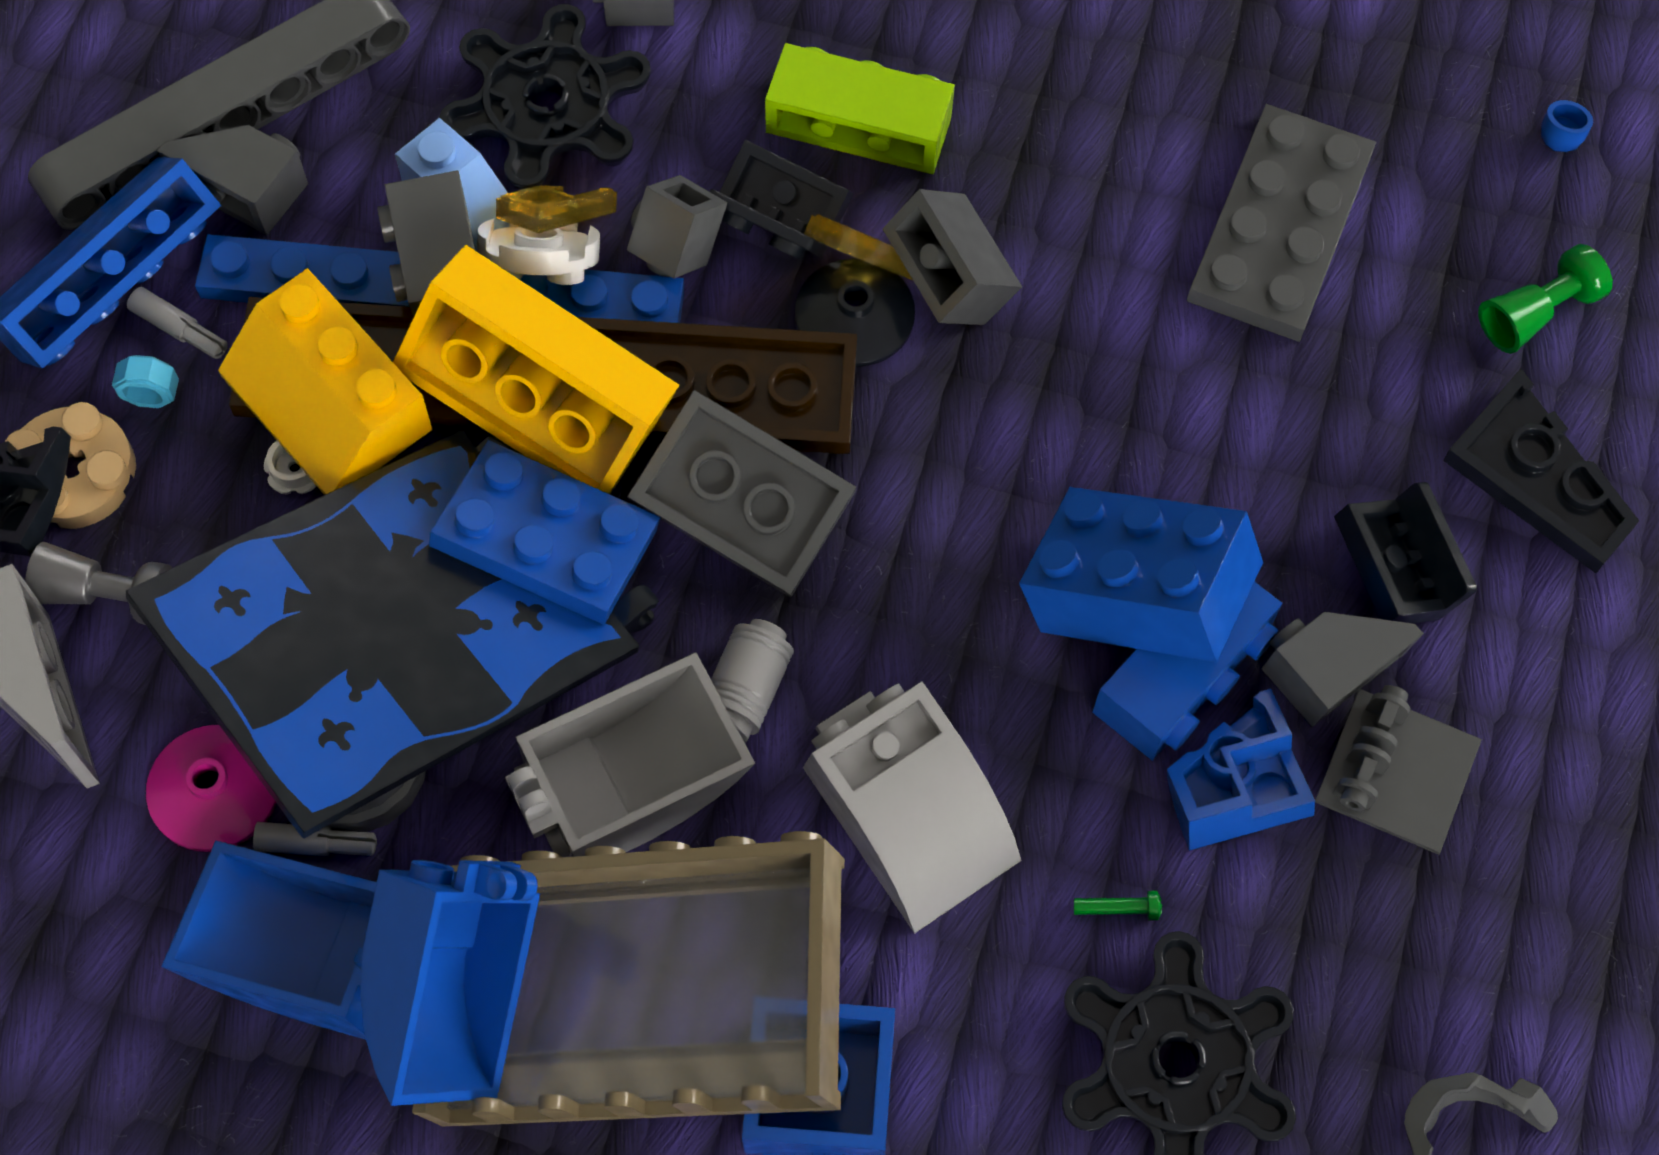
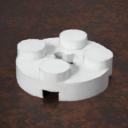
(556, 253)

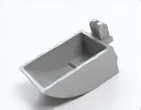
(629, 762)
(912, 801)

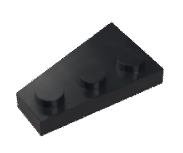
(1537, 473)

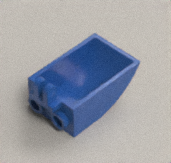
(277, 936)
(445, 976)

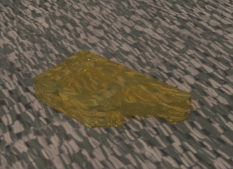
(550, 208)
(855, 244)

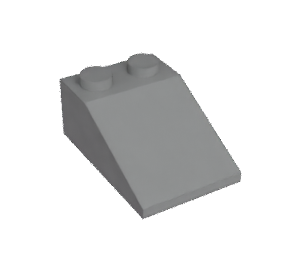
(35, 678)

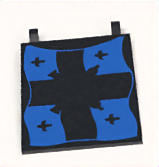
(360, 651)

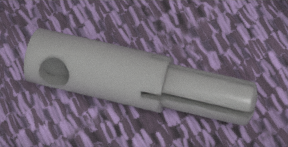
(175, 322)
(285, 839)

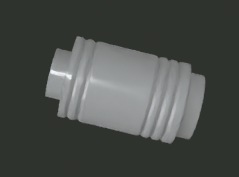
(751, 672)

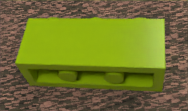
(859, 108)

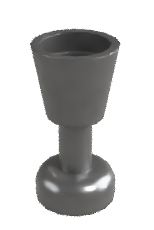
(70, 578)

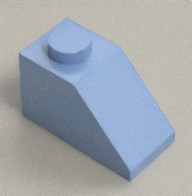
(443, 150)

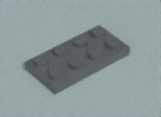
(1281, 222)

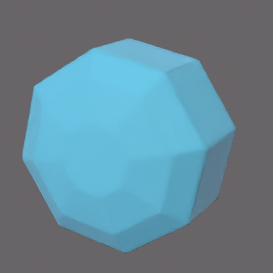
(145, 381)

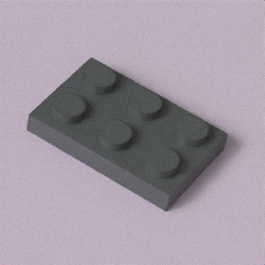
(742, 493)

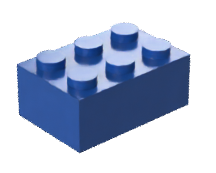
(1143, 573)

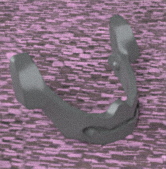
(1522, 1099)

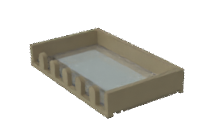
(674, 985)

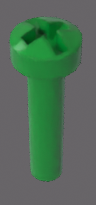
(1147, 905)

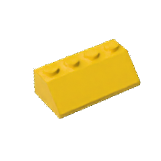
(531, 372)

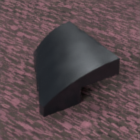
(30, 490)

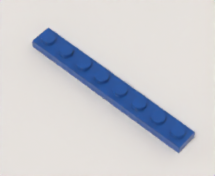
(257, 267)

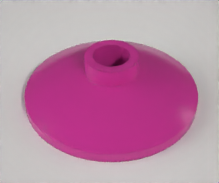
(197, 815)

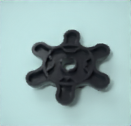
(552, 64)
(1185, 1012)

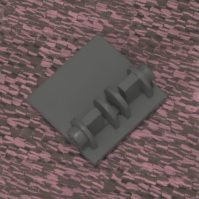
(1398, 769)

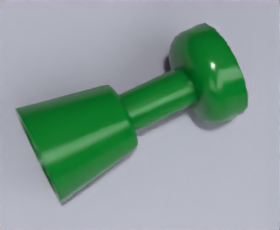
(1520, 314)

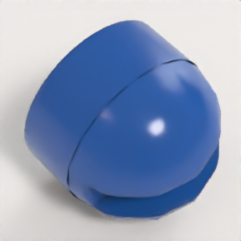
(1565, 125)

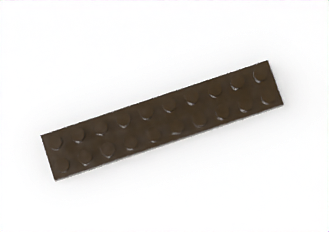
(776, 379)

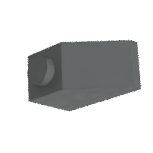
(245, 171)
(1333, 658)

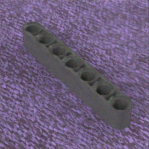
(233, 91)

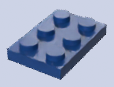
(544, 532)

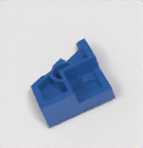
(1240, 779)

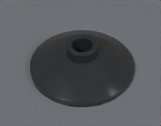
(880, 323)

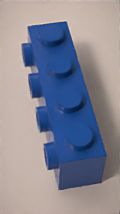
(103, 260)

